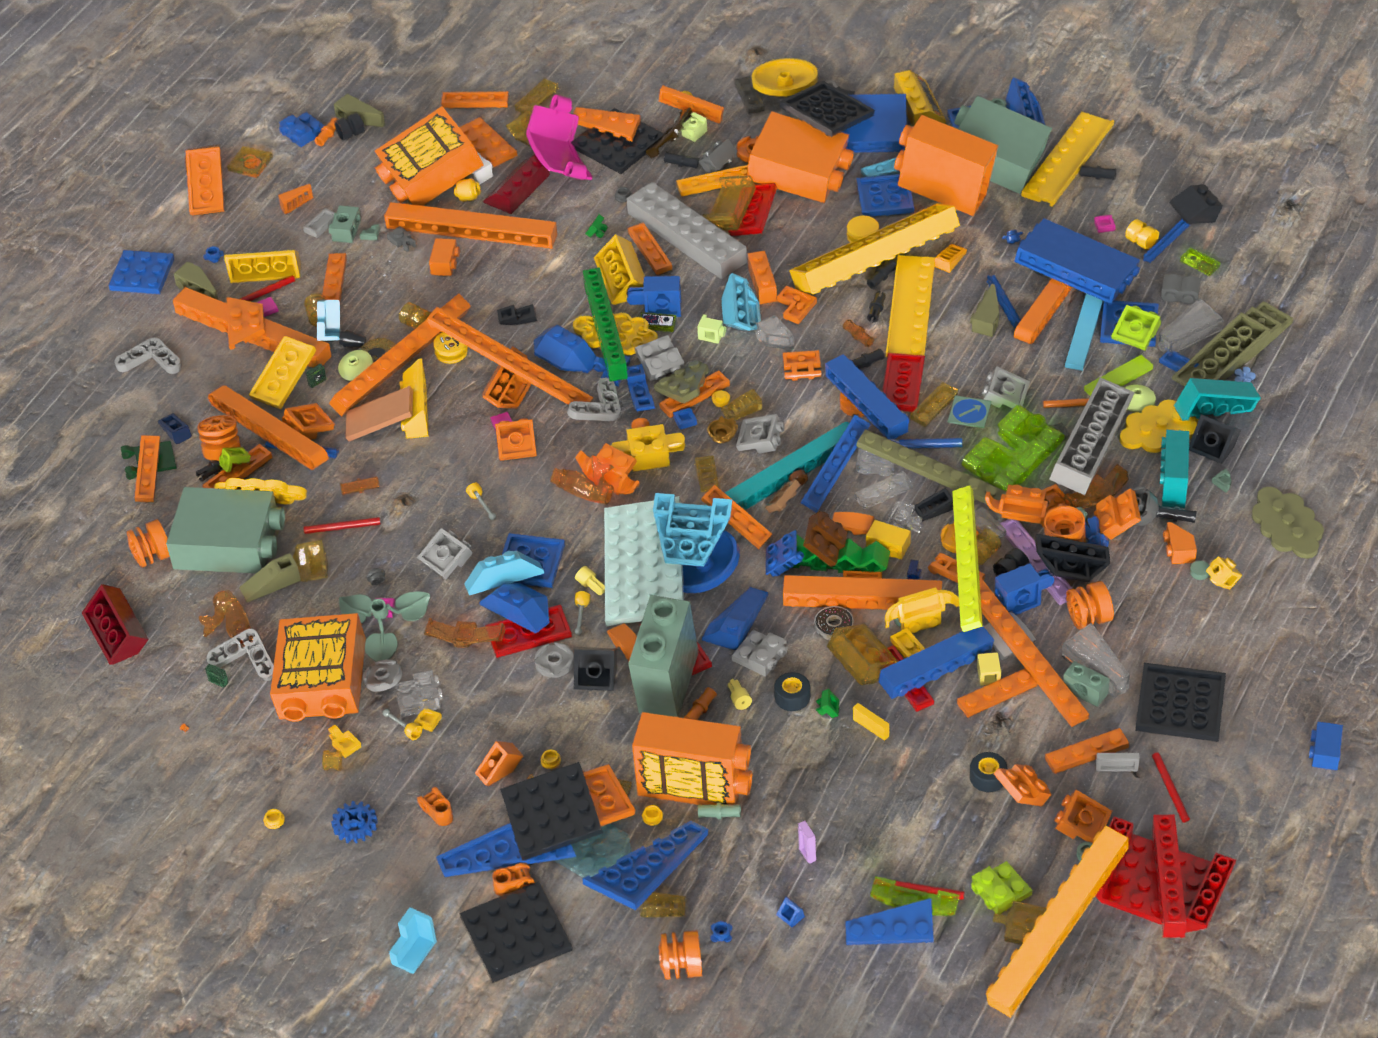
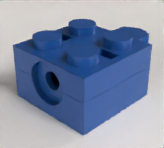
(658, 295)
(1022, 588)

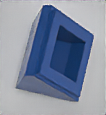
(790, 912)

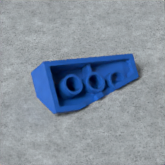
(736, 621)

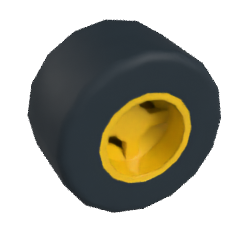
(792, 691)
(983, 769)

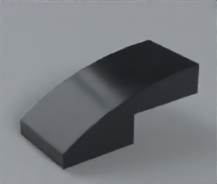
(513, 316)

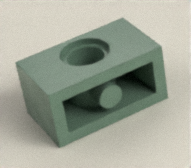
(345, 224)
(1086, 683)

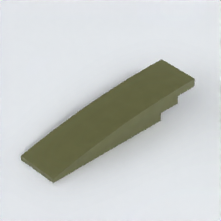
(1235, 344)

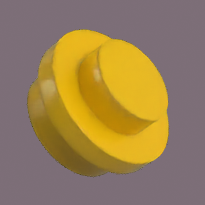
(720, 398)
(550, 759)
(652, 815)
(274, 819)

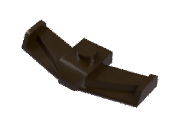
(671, 133)

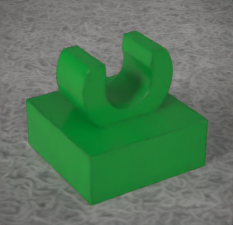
(596, 227)
(828, 704)

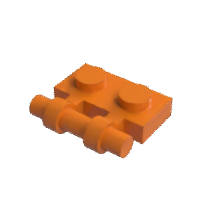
(801, 360)

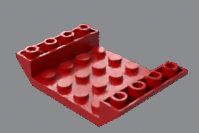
(1134, 881)

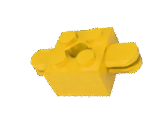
(650, 446)

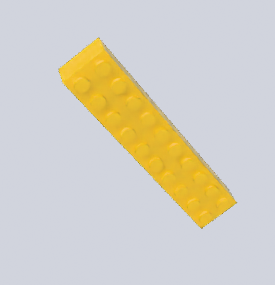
(874, 248)

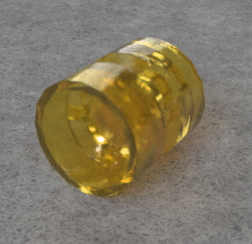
(311, 307)
(413, 315)
(987, 544)

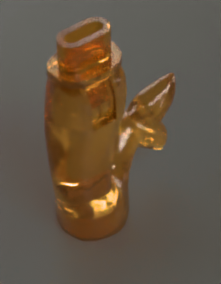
(579, 486)
(236, 620)

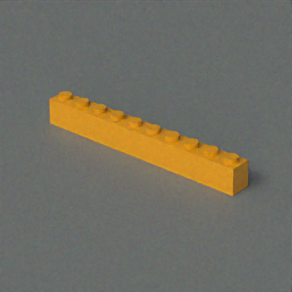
(1057, 921)

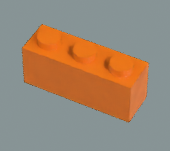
(762, 277)

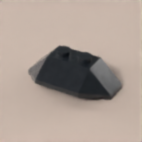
(1072, 558)

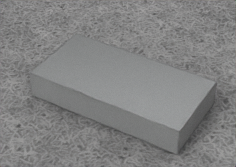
(320, 223)
(1117, 762)

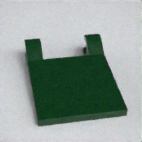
(165, 462)

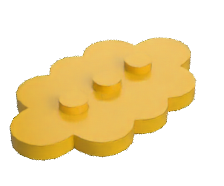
(631, 331)
(1150, 426)
(282, 491)

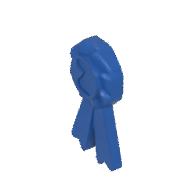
(1093, 533)

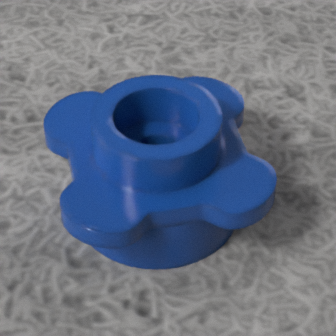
(1012, 236)
(213, 254)
(721, 927)

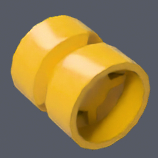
(1142, 234)

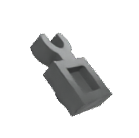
(401, 237)

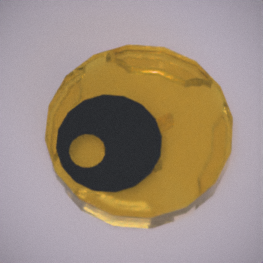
(377, 347)

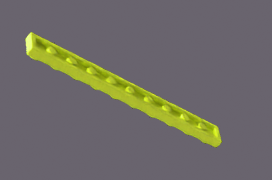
(967, 559)

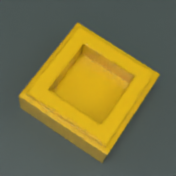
(428, 719)

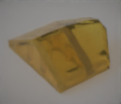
(311, 560)

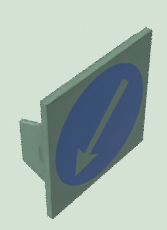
(969, 411)

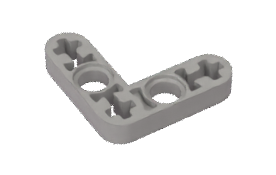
(154, 348)
(581, 410)
(250, 648)

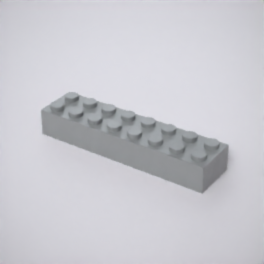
(687, 230)
(1091, 436)

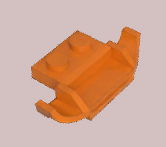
(618, 475)
(1020, 504)

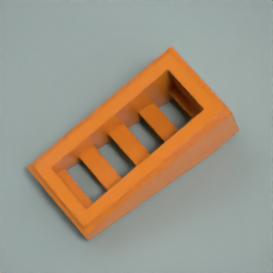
(286, 199)

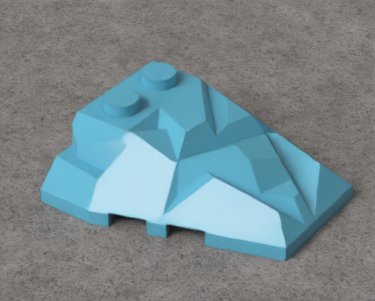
(689, 530)

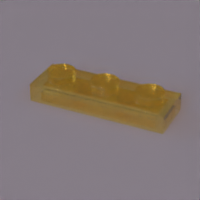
(537, 95)
(933, 404)

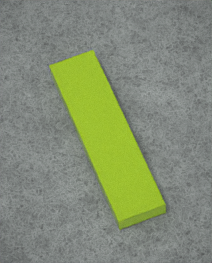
(1124, 373)

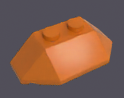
(505, 387)

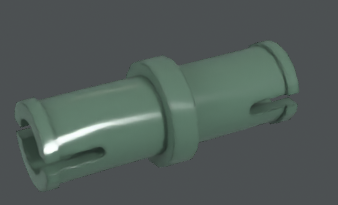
(719, 810)

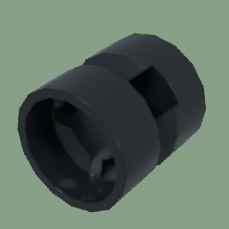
(349, 127)
(1011, 561)

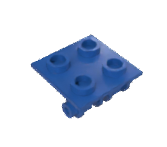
(783, 554)

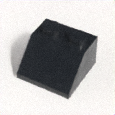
(1197, 205)
(1213, 439)
(595, 668)

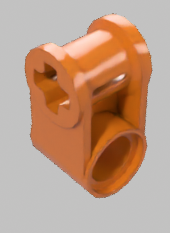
(436, 807)
(512, 878)

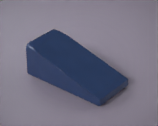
(175, 428)

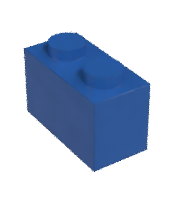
(1326, 745)

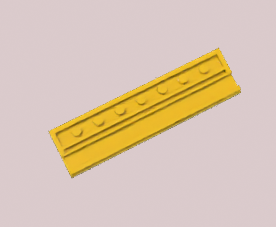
(1067, 158)
(910, 305)

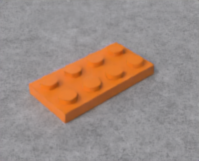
(488, 142)
(205, 181)

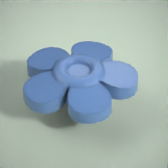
(1244, 375)

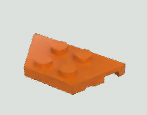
(244, 321)

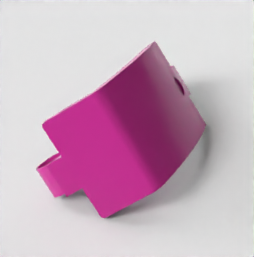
(551, 136)

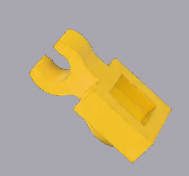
(344, 741)

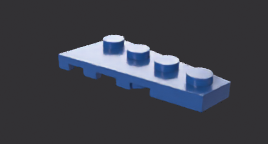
(898, 925)

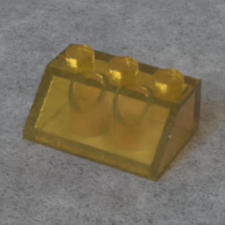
(860, 652)

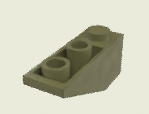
(349, 105)
(195, 279)
(986, 318)
(272, 577)

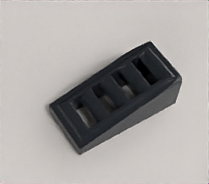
(931, 501)

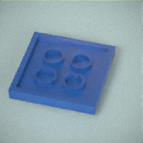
(883, 196)
(141, 272)
(1112, 314)
(544, 550)

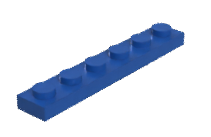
(835, 464)

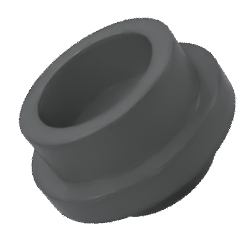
(622, 193)
(376, 576)

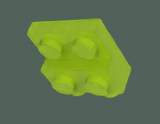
(1136, 327)
(1000, 887)

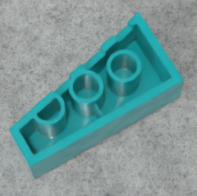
(1215, 398)
(1174, 468)

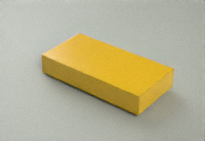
(871, 721)

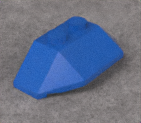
(1023, 101)
(564, 350)
(519, 605)

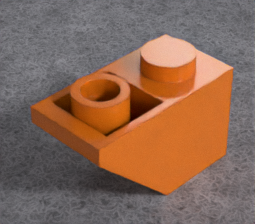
(1181, 544)

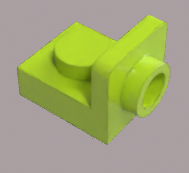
(233, 455)

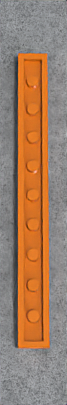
(506, 357)
(1031, 657)

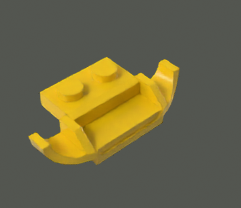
(921, 609)

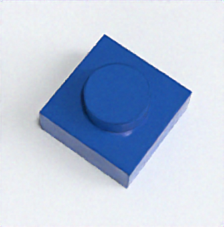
(685, 418)

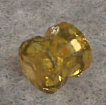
(332, 760)

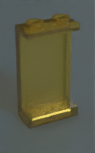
(731, 202)

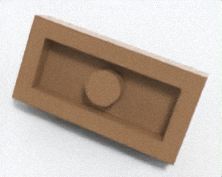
(785, 493)

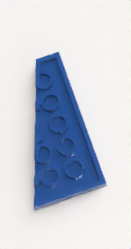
(492, 852)
(646, 868)

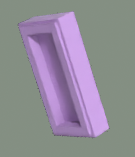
(807, 842)

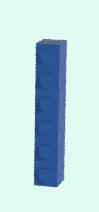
(867, 397)
(935, 661)

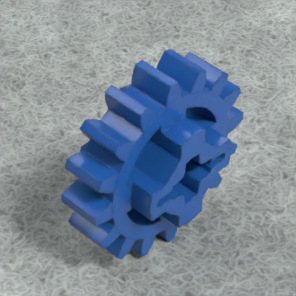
(354, 822)

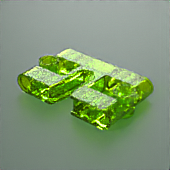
(1032, 444)

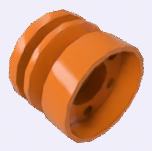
(216, 434)
(1065, 523)
(148, 543)
(1090, 604)
(681, 955)

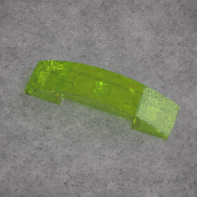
(895, 896)

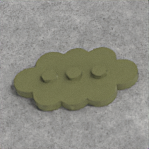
(1287, 522)

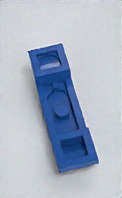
(638, 388)

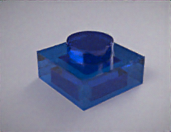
(914, 572)

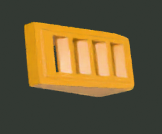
(947, 259)

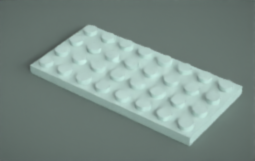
(635, 563)

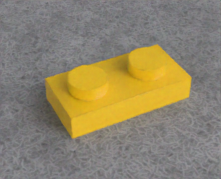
(906, 643)

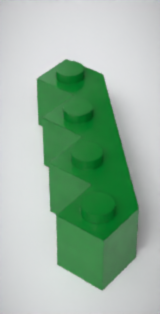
(850, 558)

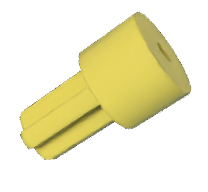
(588, 579)
(739, 695)

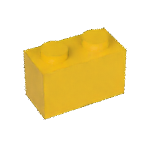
(891, 537)

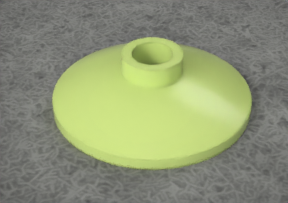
(354, 364)
(1142, 397)

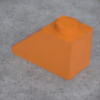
(499, 762)

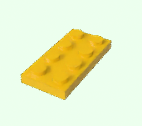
(282, 372)

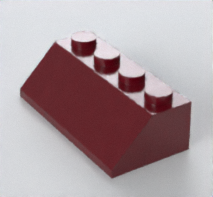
(518, 185)
(114, 624)

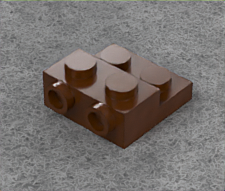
(825, 537)

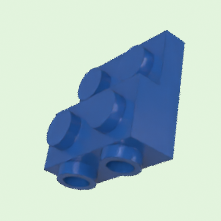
(300, 129)

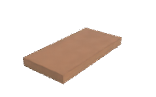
(379, 413)

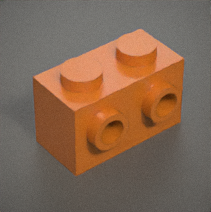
(444, 257)

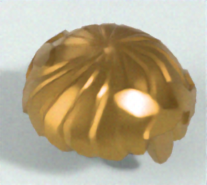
(722, 430)

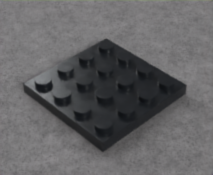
(827, 108)
(614, 151)
(1180, 702)
(551, 811)
(515, 932)

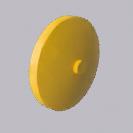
(784, 77)

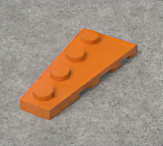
(615, 122)

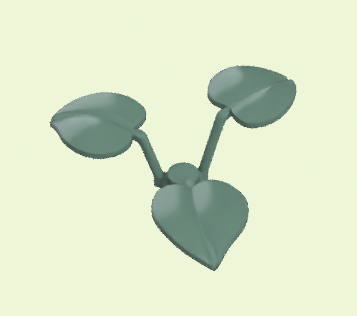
(383, 646)

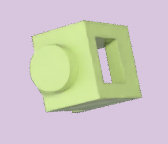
(694, 127)
(711, 329)

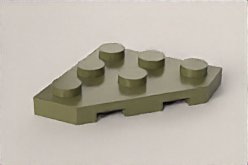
(684, 382)

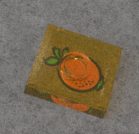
(250, 162)

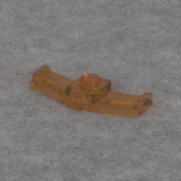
(1099, 488)
(464, 633)

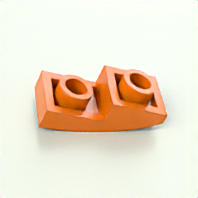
(854, 522)
(624, 638)

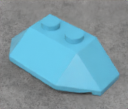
(740, 304)
(502, 569)

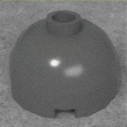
(1147, 505)

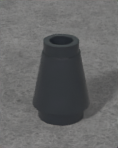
(351, 339)

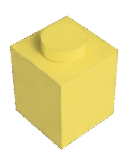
(988, 668)

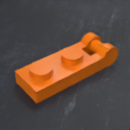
(950, 568)

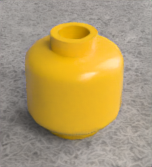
(467, 190)

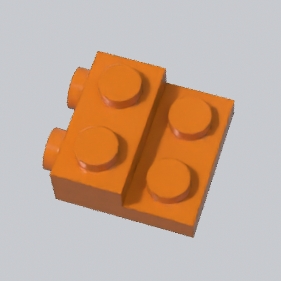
(308, 420)
(515, 439)
(1117, 513)
(1024, 785)
(1081, 816)

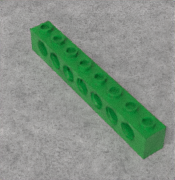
(605, 324)

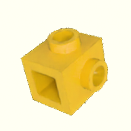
(1223, 572)

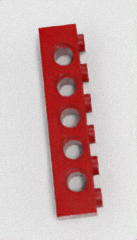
(1169, 876)

